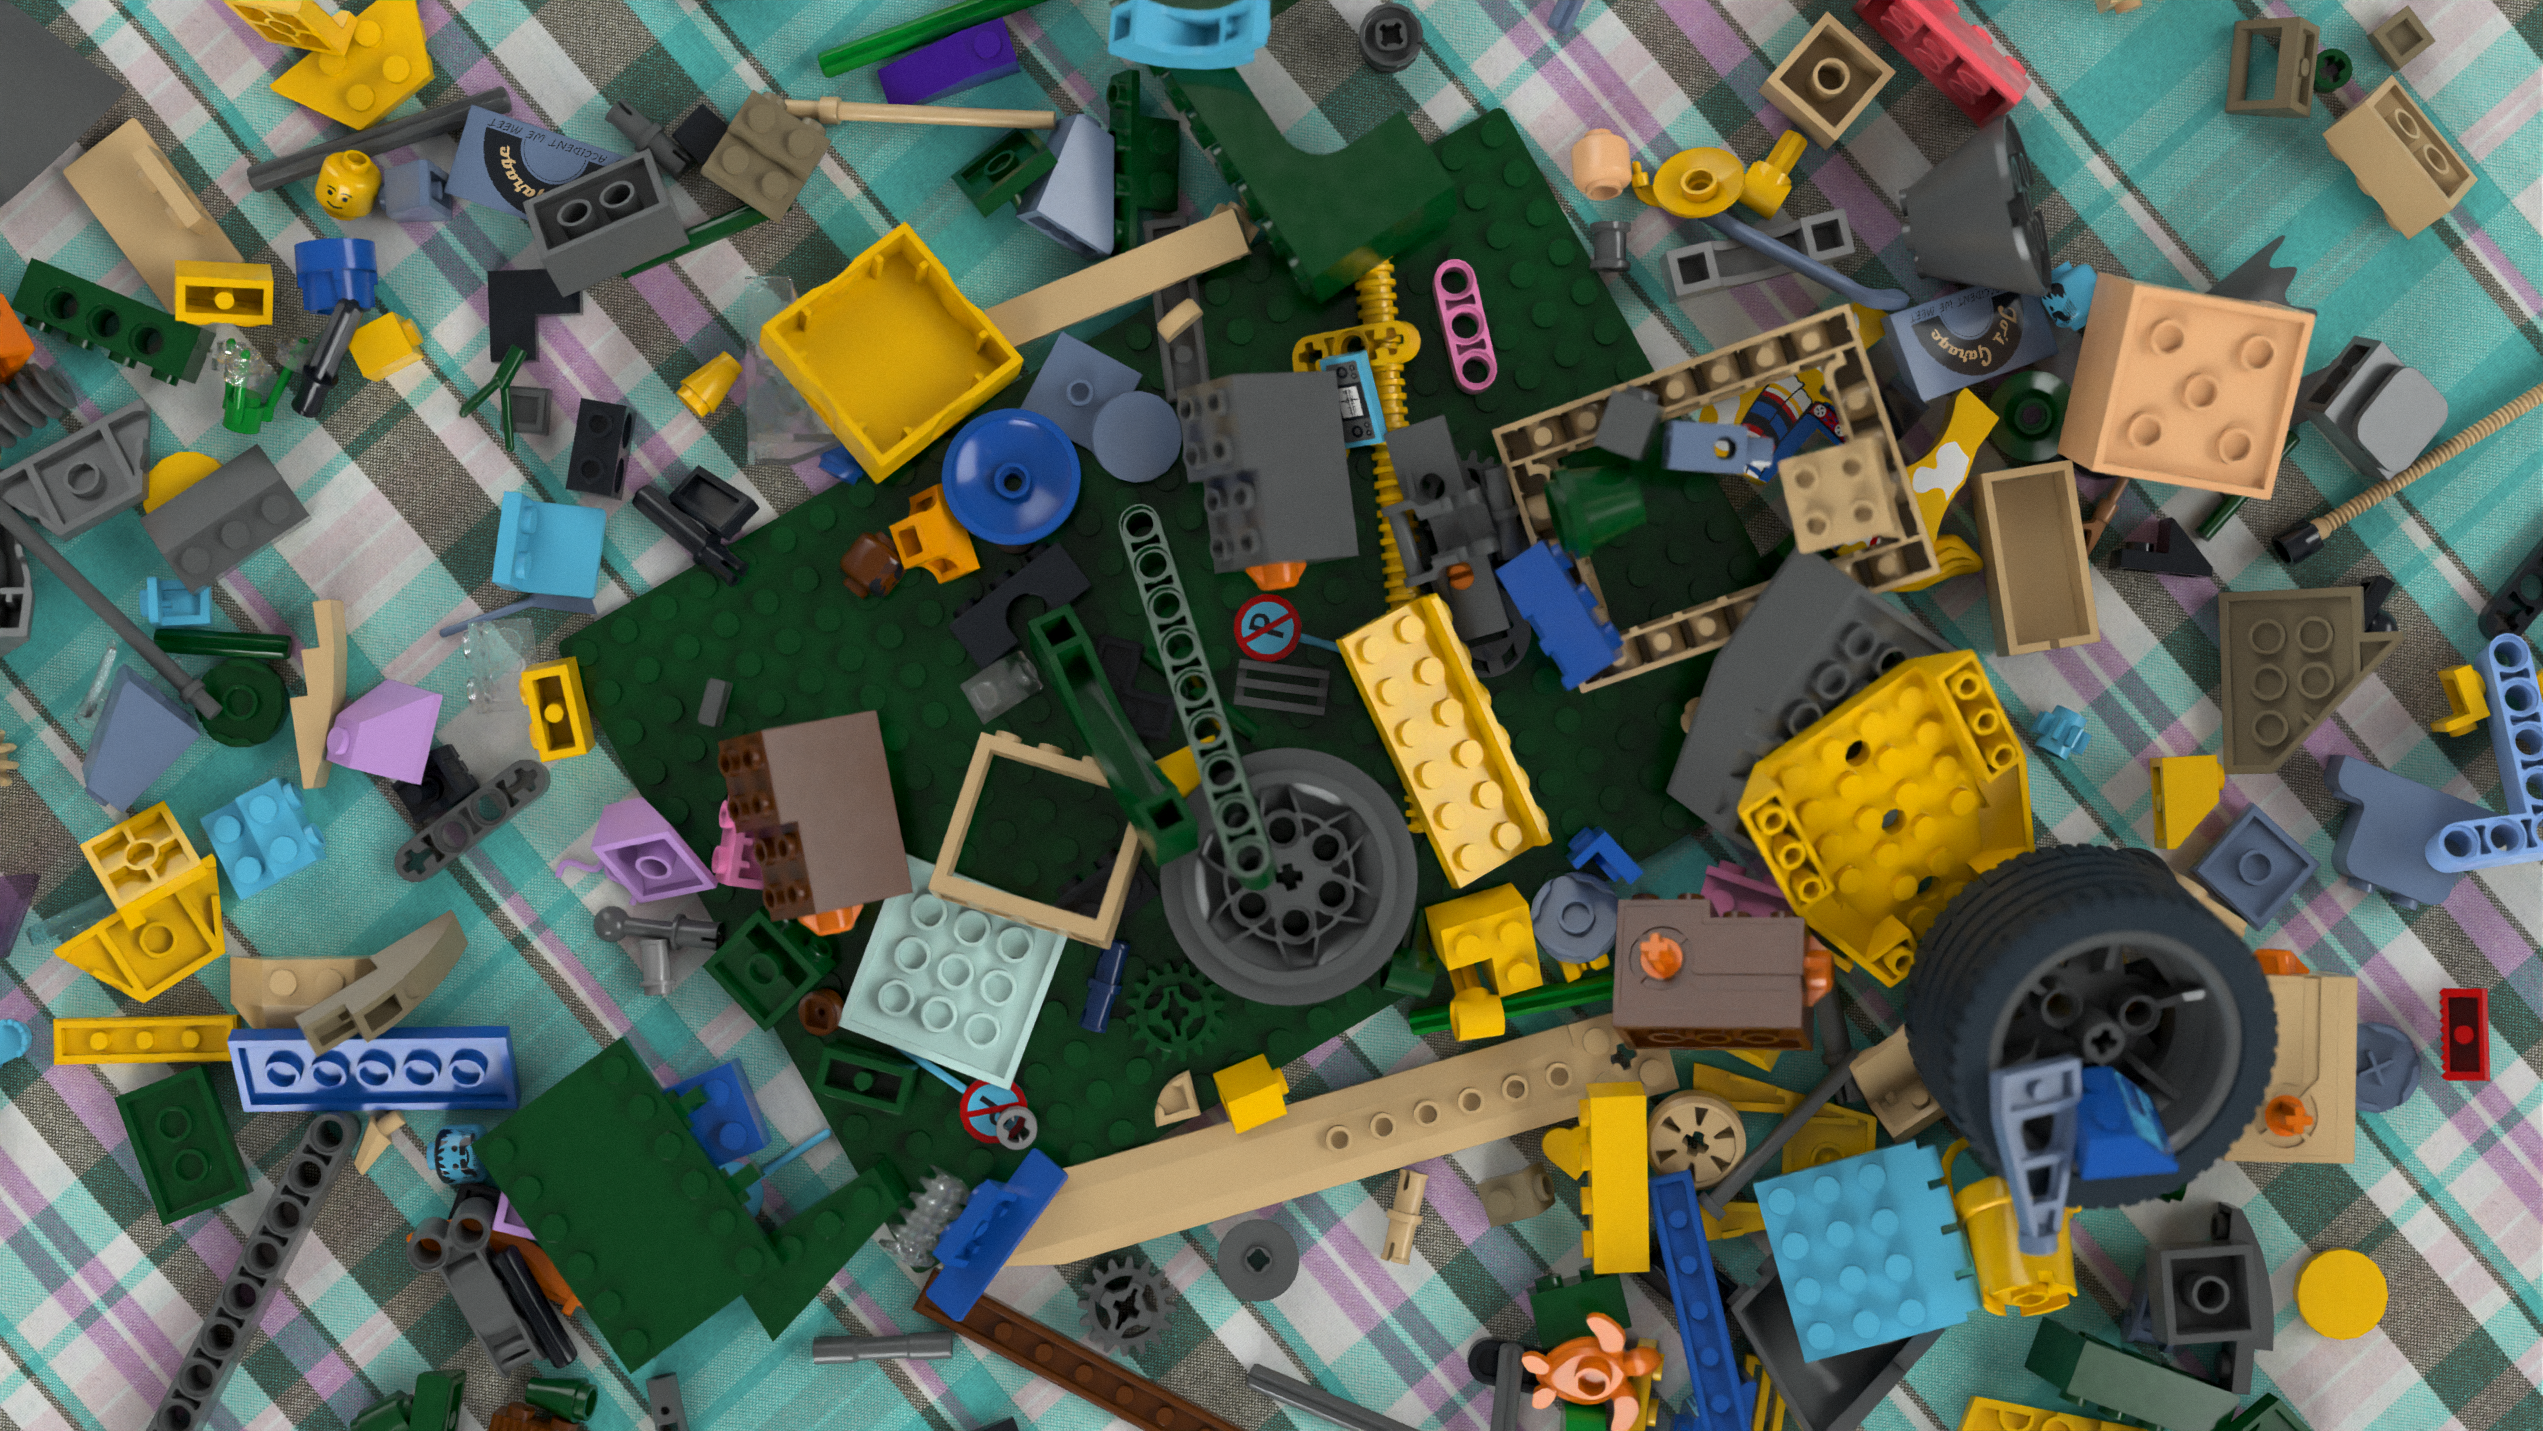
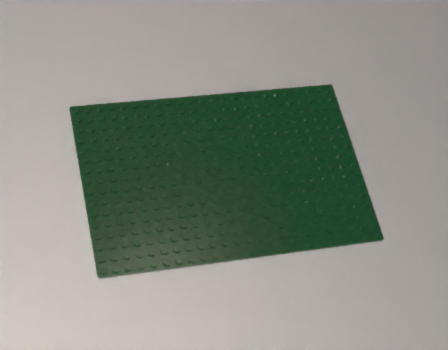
(818, 651)

